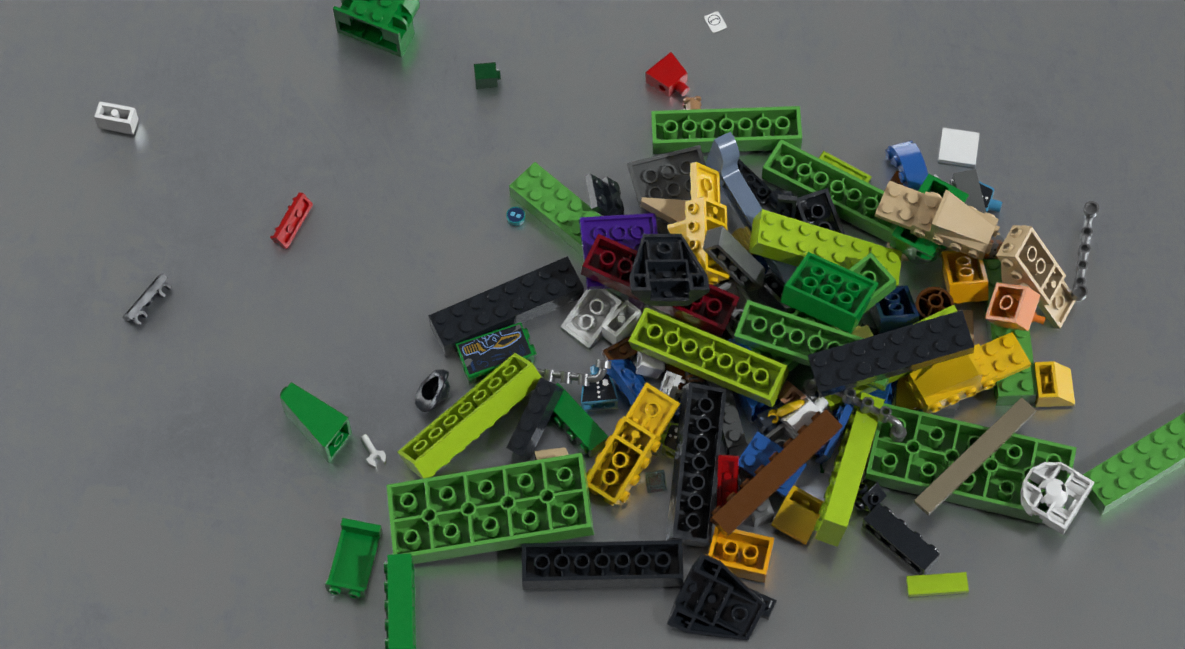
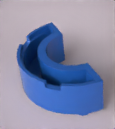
(909, 162)

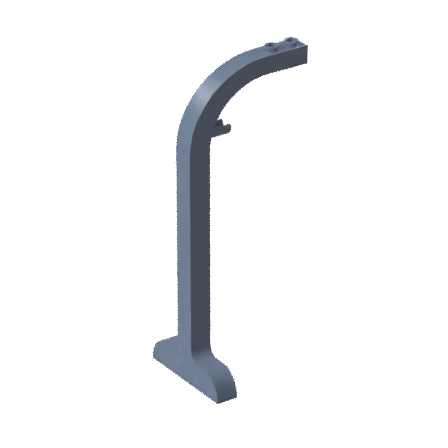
(724, 158)

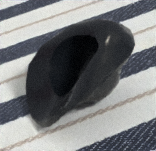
(432, 390)

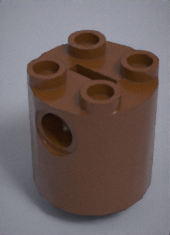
(932, 301)

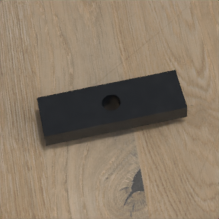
(757, 186)

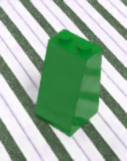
(316, 420)

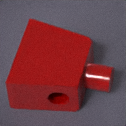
(668, 76)

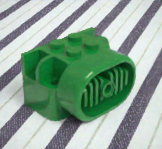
(378, 22)
(920, 249)

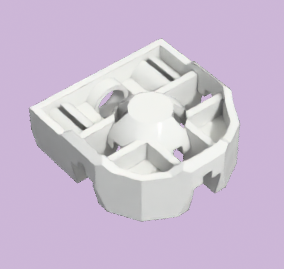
(1045, 475)

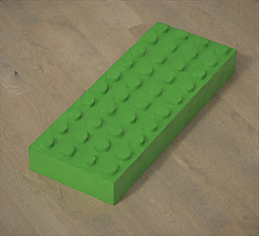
(938, 441)
(490, 509)

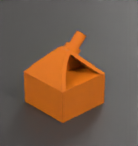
(1013, 307)

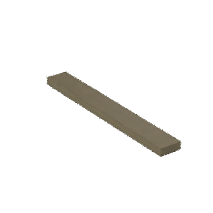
(974, 456)

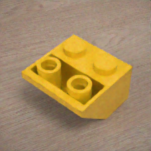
(1053, 385)
(798, 515)

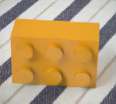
(964, 277)
(743, 553)

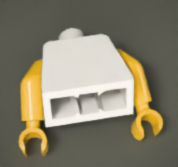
(798, 412)

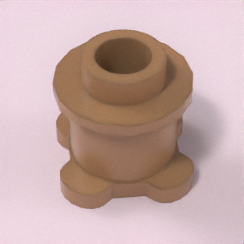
(692, 103)

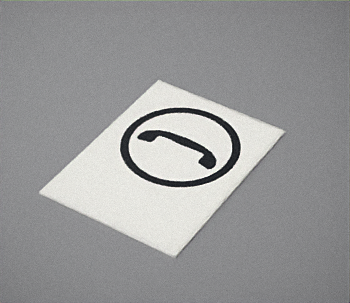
(715, 22)

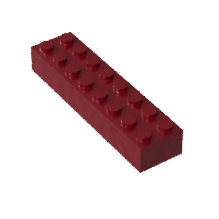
(612, 265)

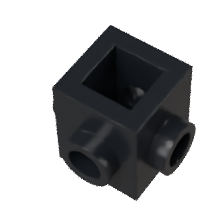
(869, 495)

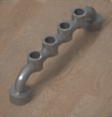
(1080, 291)
(583, 379)
(883, 414)

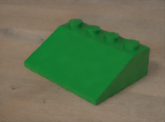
(829, 292)

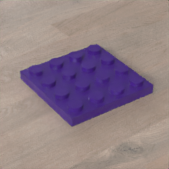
(620, 228)

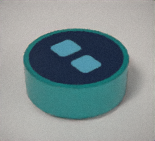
(515, 216)

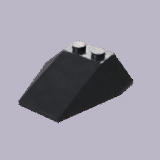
(667, 272)
(715, 602)

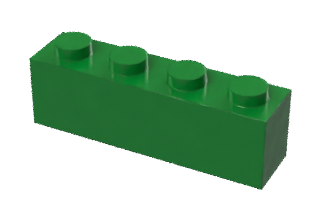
(578, 425)

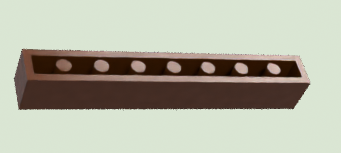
(775, 473)

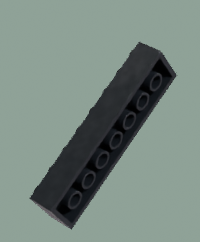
(507, 304)
(891, 353)
(696, 464)
(602, 564)

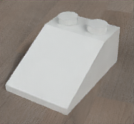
(590, 314)

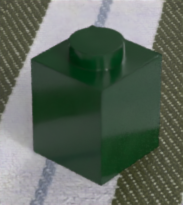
(486, 75)

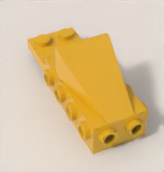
(701, 216)
(967, 375)
(631, 446)

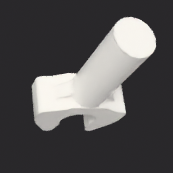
(373, 452)

